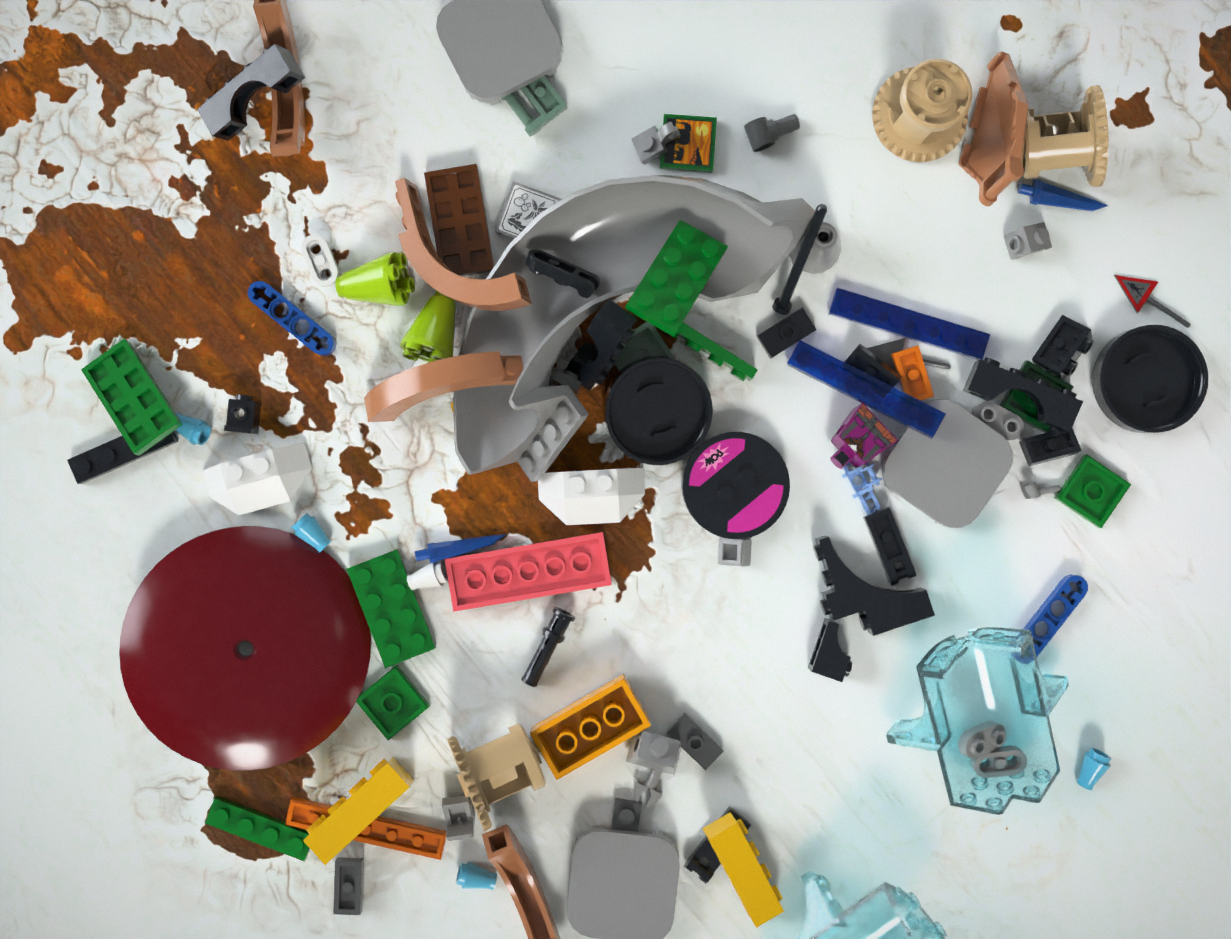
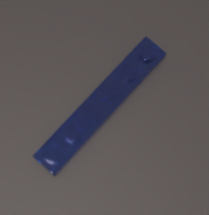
(909, 324)
(866, 389)

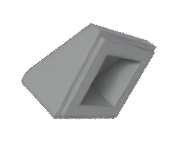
(734, 552)

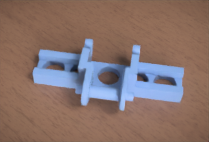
(868, 486)

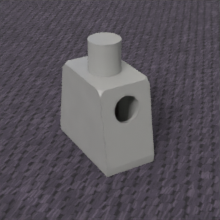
(654, 752)

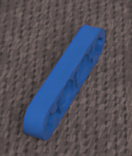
(292, 318)
(1053, 621)

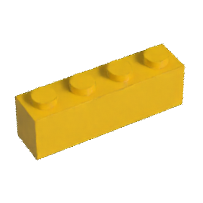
(743, 869)

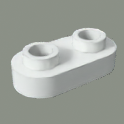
(320, 262)

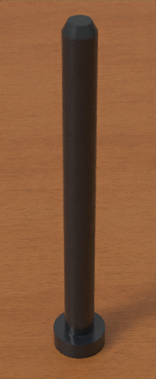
(782, 304)

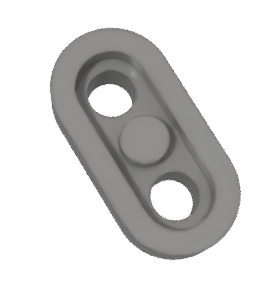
(999, 419)
(982, 739)
(997, 762)

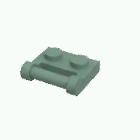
(543, 99)

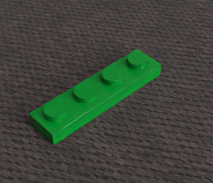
(716, 353)
(258, 828)

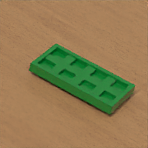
(676, 278)
(131, 397)
(391, 608)

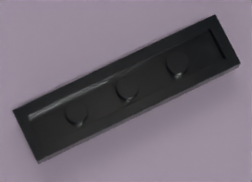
(110, 457)

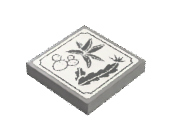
(522, 208)

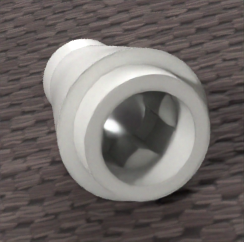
(429, 576)

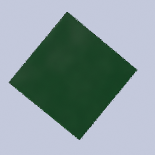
(1022, 405)

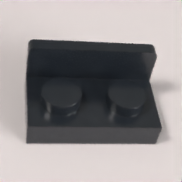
(1064, 347)

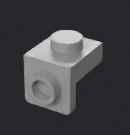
(1027, 240)
(458, 817)

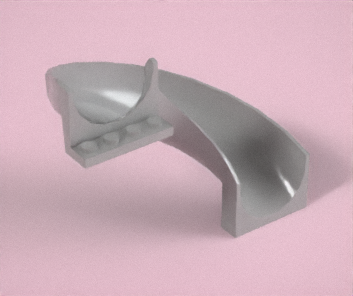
(616, 235)

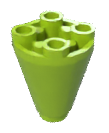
(378, 281)
(432, 331)

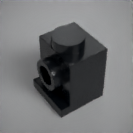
(250, 421)

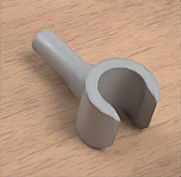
(1031, 490)

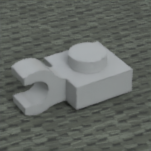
(652, 142)

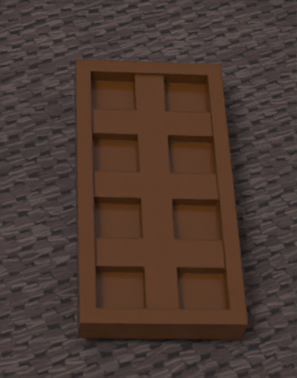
(459, 219)

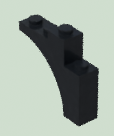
(880, 607)

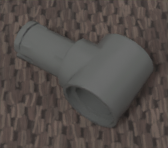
(764, 132)

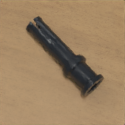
(553, 635)

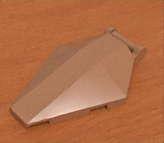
(999, 131)

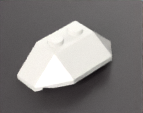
(259, 479)
(592, 494)

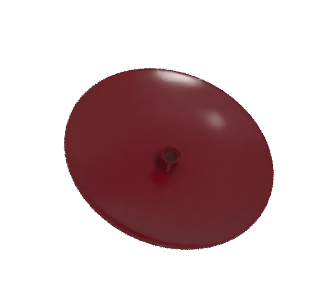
(186, 659)

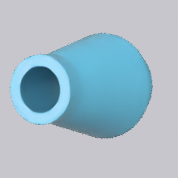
(194, 430)
(311, 532)
(1093, 768)
(475, 877)

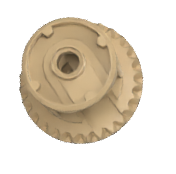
(923, 110)
(1069, 139)
(497, 769)

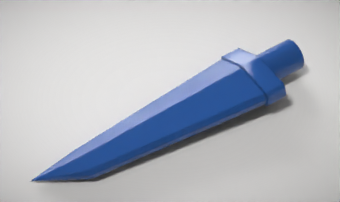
(1050, 195)
(444, 550)

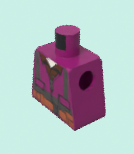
(860, 438)

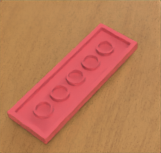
(528, 571)

